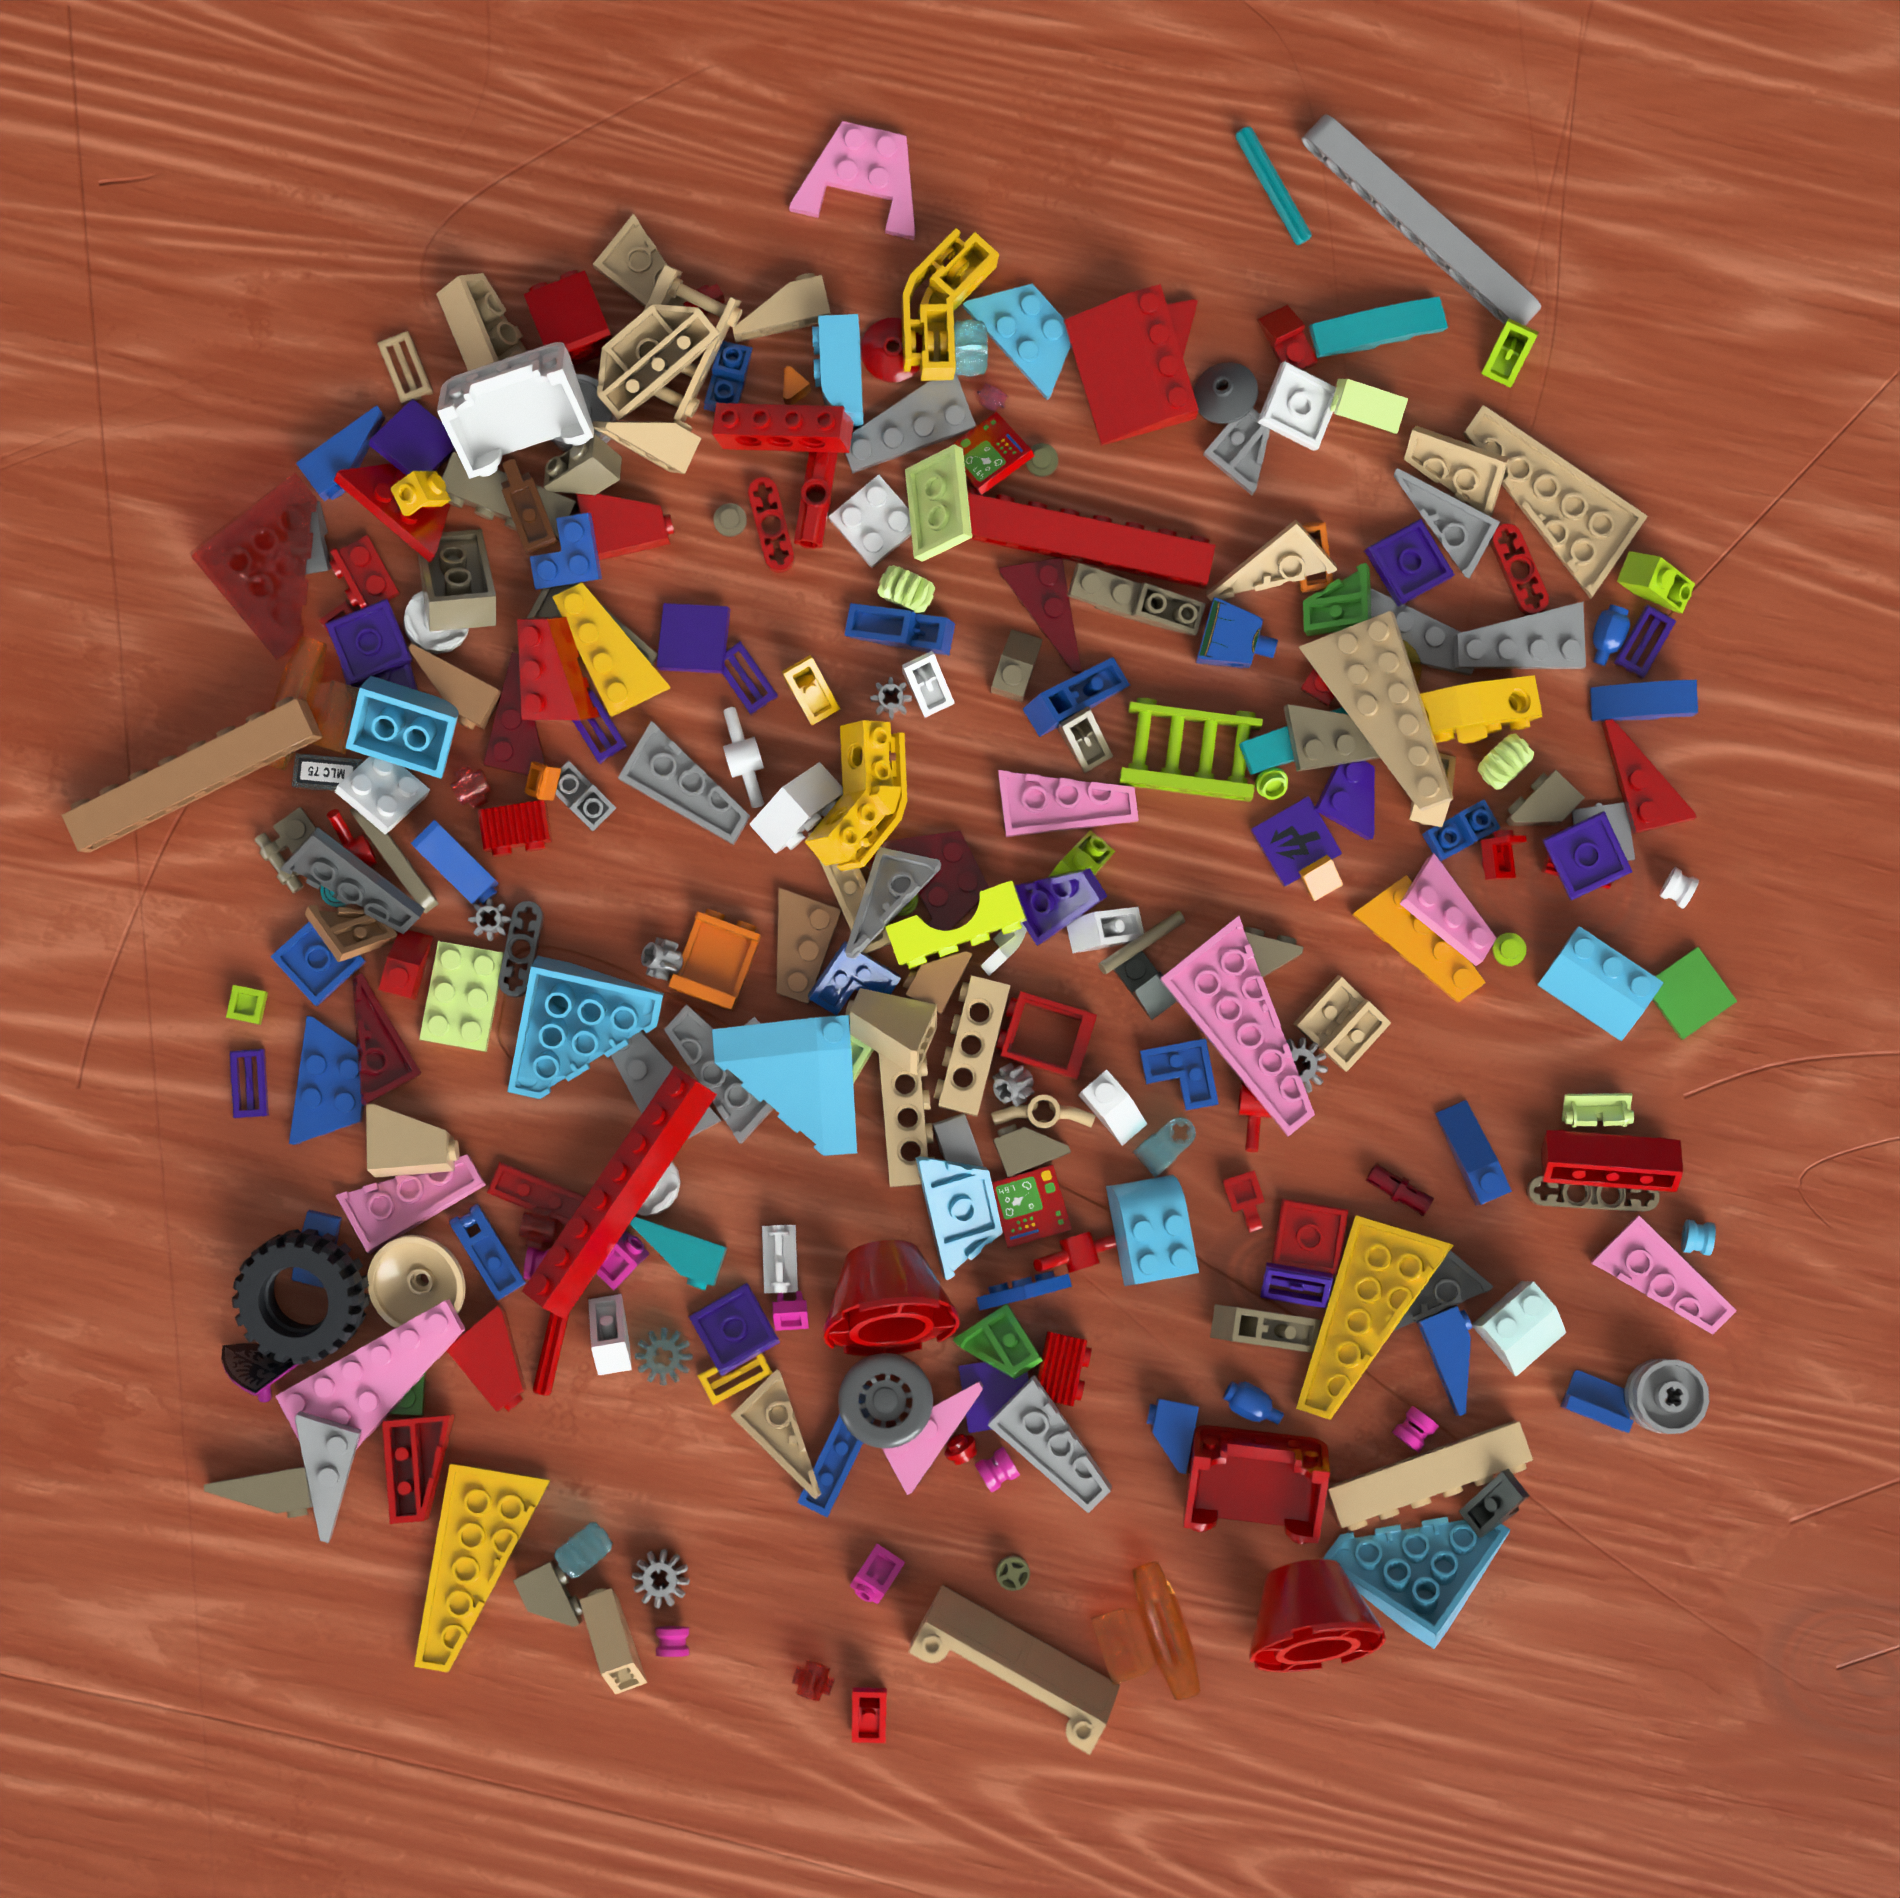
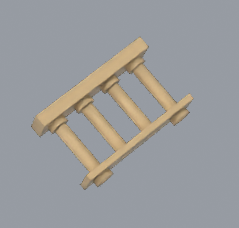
(670, 286)

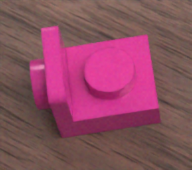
(622, 1260)
(876, 1574)

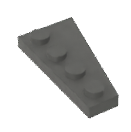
(337, 869)

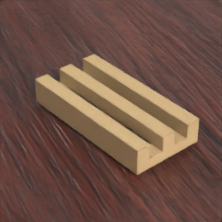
(415, 393)

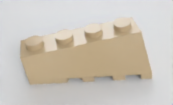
(479, 321)

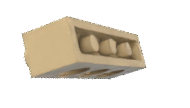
(994, 997)
(900, 1170)

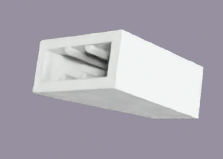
(1113, 1107)

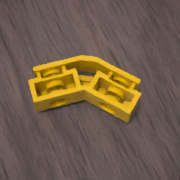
(946, 291)
(1482, 708)
(871, 796)

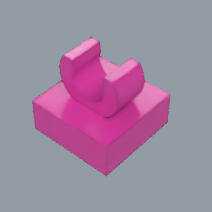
(790, 1314)

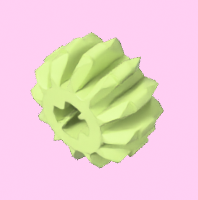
(906, 589)
(1505, 761)

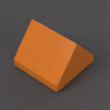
(794, 386)
(542, 781)

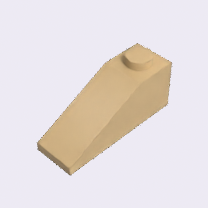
(789, 309)
(659, 442)

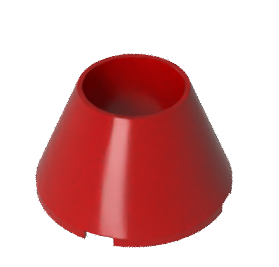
(888, 1302)
(1312, 1617)

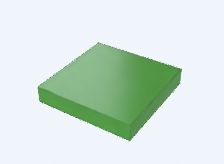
(1691, 993)

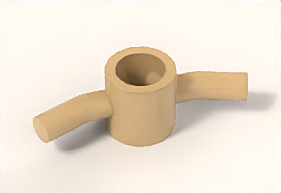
(1025, 1111)

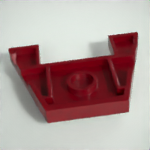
(956, 885)

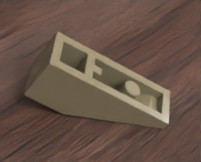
(1264, 1328)
(270, 1491)

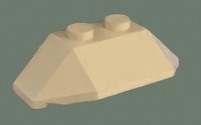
(651, 354)

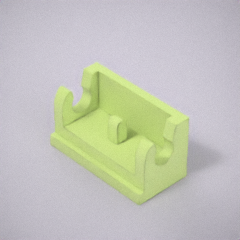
(1368, 405)

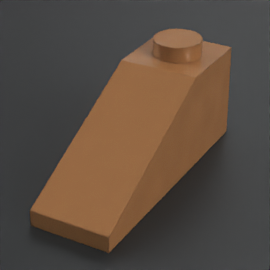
(467, 693)

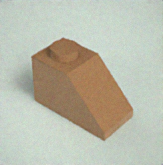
(937, 980)

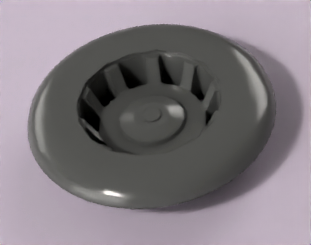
(885, 1400)

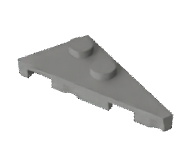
(1457, 525)
(890, 887)
(327, 1458)

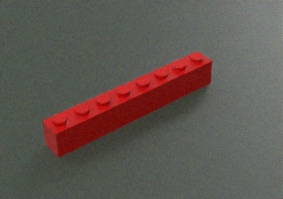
(1090, 540)
(619, 1193)

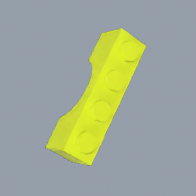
(997, 910)

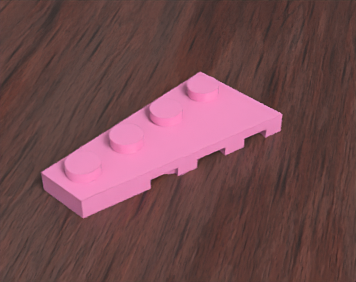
(1656, 1269)

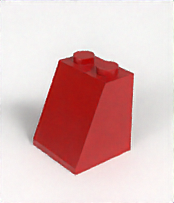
(570, 315)

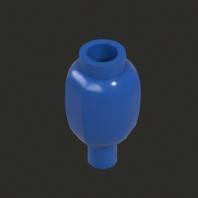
(1610, 632)
(1251, 1402)

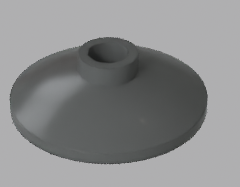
(1232, 403)

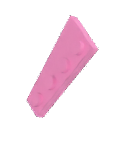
(1056, 804)
(400, 1204)

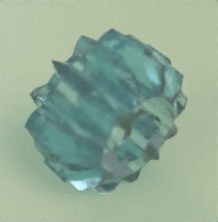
(970, 347)
(662, 1368)
(583, 1550)

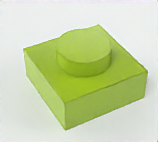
(247, 1004)

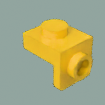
(420, 490)

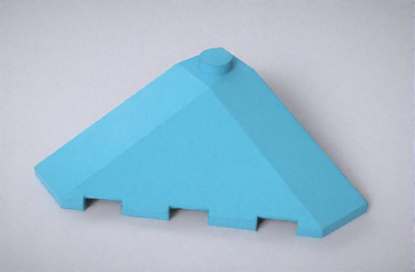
(572, 1020)
(800, 1072)
(1419, 1572)

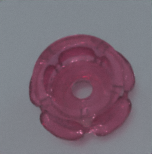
(992, 397)

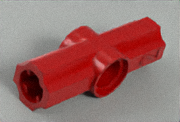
(813, 515)

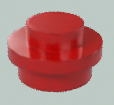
(961, 1449)

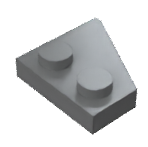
(1240, 450)

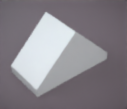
(927, 684)

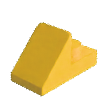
(810, 690)

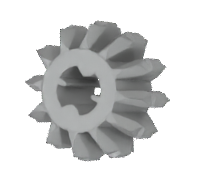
(1311, 1061)
(649, 1579)

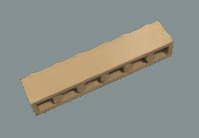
(1429, 1474)

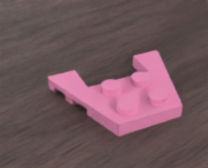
(864, 163)

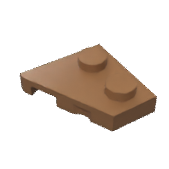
(349, 931)

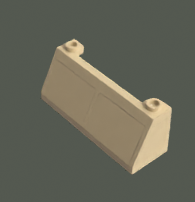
(1018, 1659)

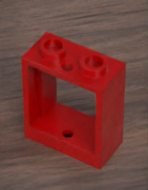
(1080, 1045)

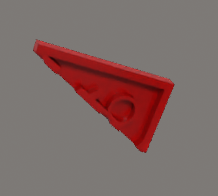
(1644, 790)

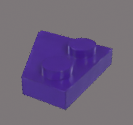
(1350, 798)

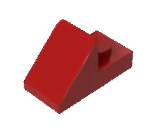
(1287, 338)
(869, 1715)

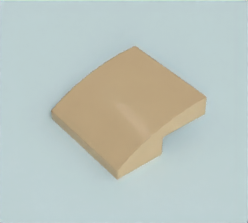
(1342, 1023)

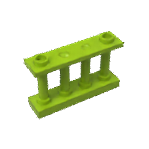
(1170, 777)

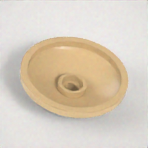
(397, 1282)

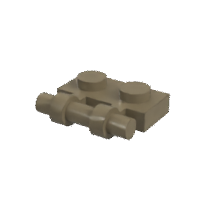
(293, 832)

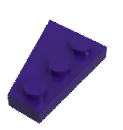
(1057, 901)

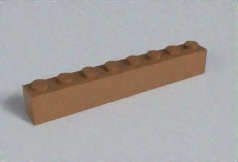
(191, 775)

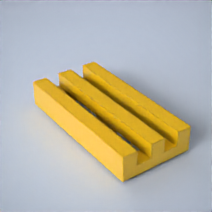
(710, 1387)

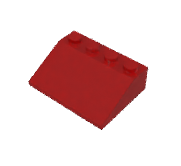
(1131, 365)

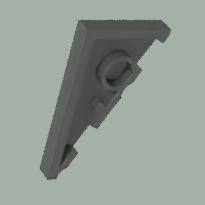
(1448, 1286)

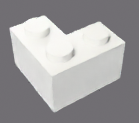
(797, 808)

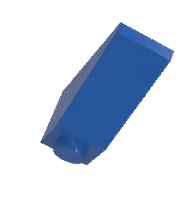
(340, 452)
(1074, 695)
(1473, 1153)
(1449, 1348)

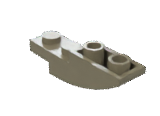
(1135, 600)

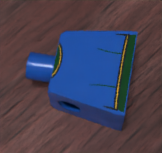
(1233, 637)

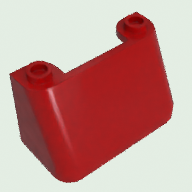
(1257, 1480)

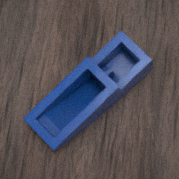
(900, 628)
(1644, 700)

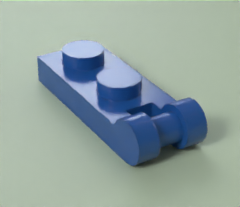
(488, 1253)

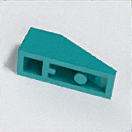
(687, 1254)

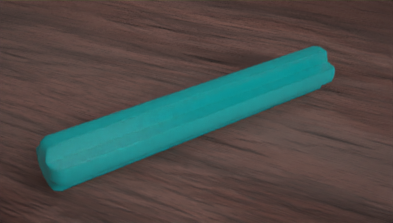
(1273, 185)

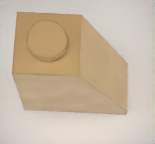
(893, 1026)
(406, 1145)
(612, 1641)

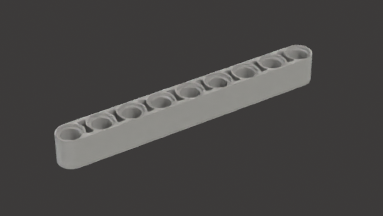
(1420, 222)

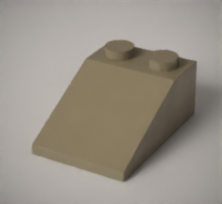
(458, 583)

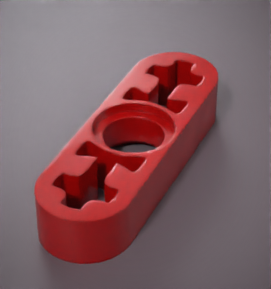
(774, 499)
(1503, 550)

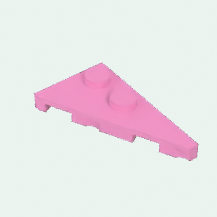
(915, 1457)

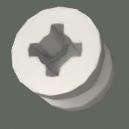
(1679, 887)

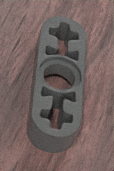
(534, 926)

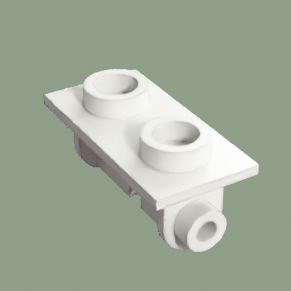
(779, 1258)

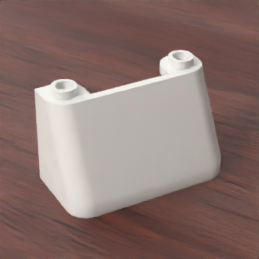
(514, 407)

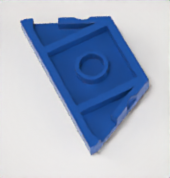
(326, 1085)

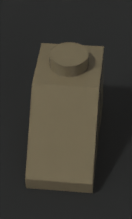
(1016, 665)
(1026, 1149)

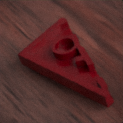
(1044, 592)
(513, 741)
(381, 1053)

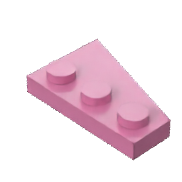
(1447, 911)

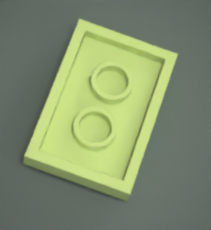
(938, 503)
(462, 996)

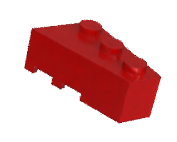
(550, 672)
(414, 1464)

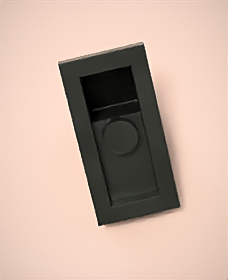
(1145, 985)
(1494, 1503)

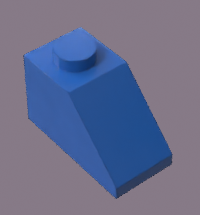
(1174, 1429)

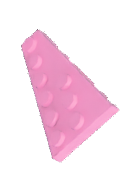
(1233, 1009)
(376, 1377)

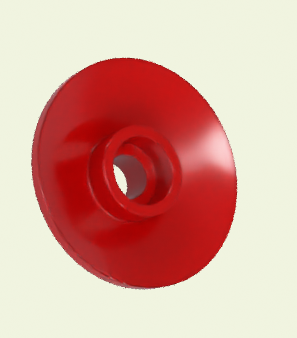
(878, 360)

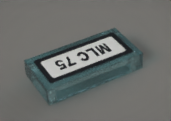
(321, 771)

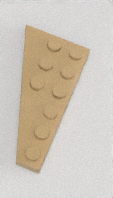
(1569, 509)
(1378, 690)

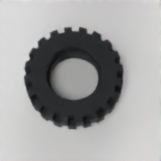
(267, 1321)

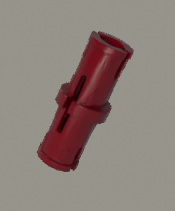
(1399, 1189)

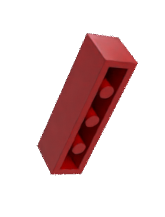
(1611, 1160)

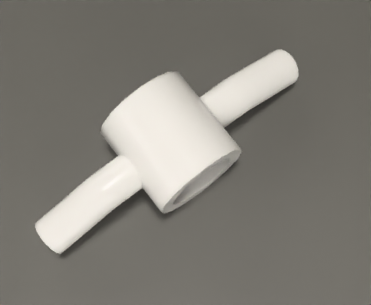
(743, 757)

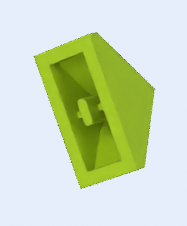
(1509, 352)

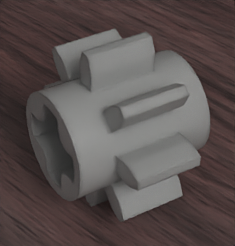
(891, 708)
(499, 918)
(661, 958)
(1013, 1084)

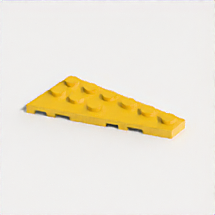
(1371, 1294)
(475, 1537)

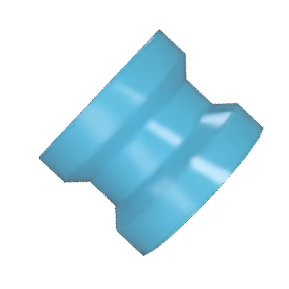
(1698, 1237)

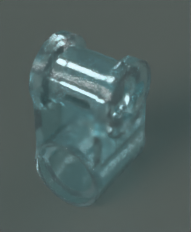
(1160, 1149)

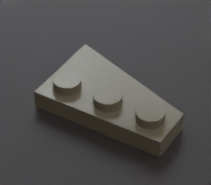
(1325, 738)

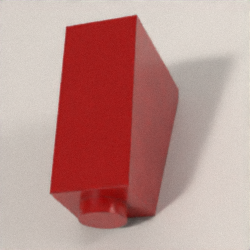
(625, 524)
(491, 1360)

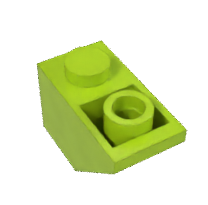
(1656, 581)
(1088, 853)

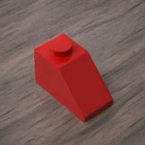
(406, 965)

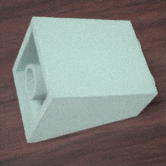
(1520, 1326)

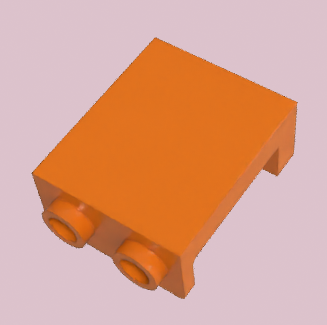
(716, 959)

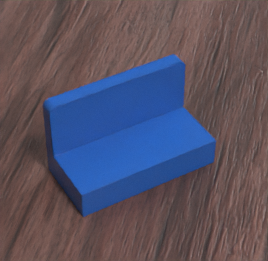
(1597, 1401)

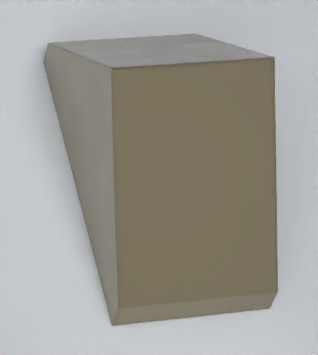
(1085, 739)

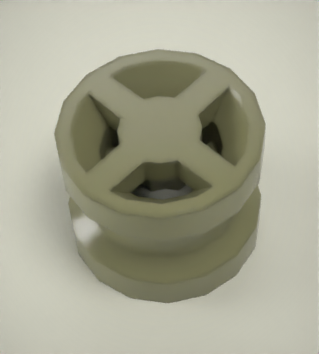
(1015, 1577)

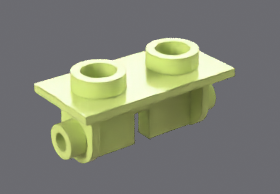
(1590, 1108)

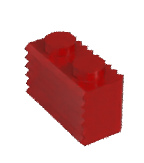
(515, 827)
(1061, 1367)

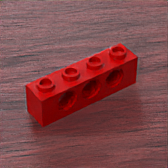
(782, 427)

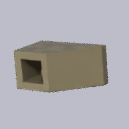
(583, 469)
(1548, 804)
(1271, 953)
(547, 1595)

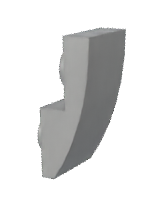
(582, 797)
(957, 1140)

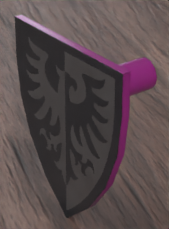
(252, 1369)

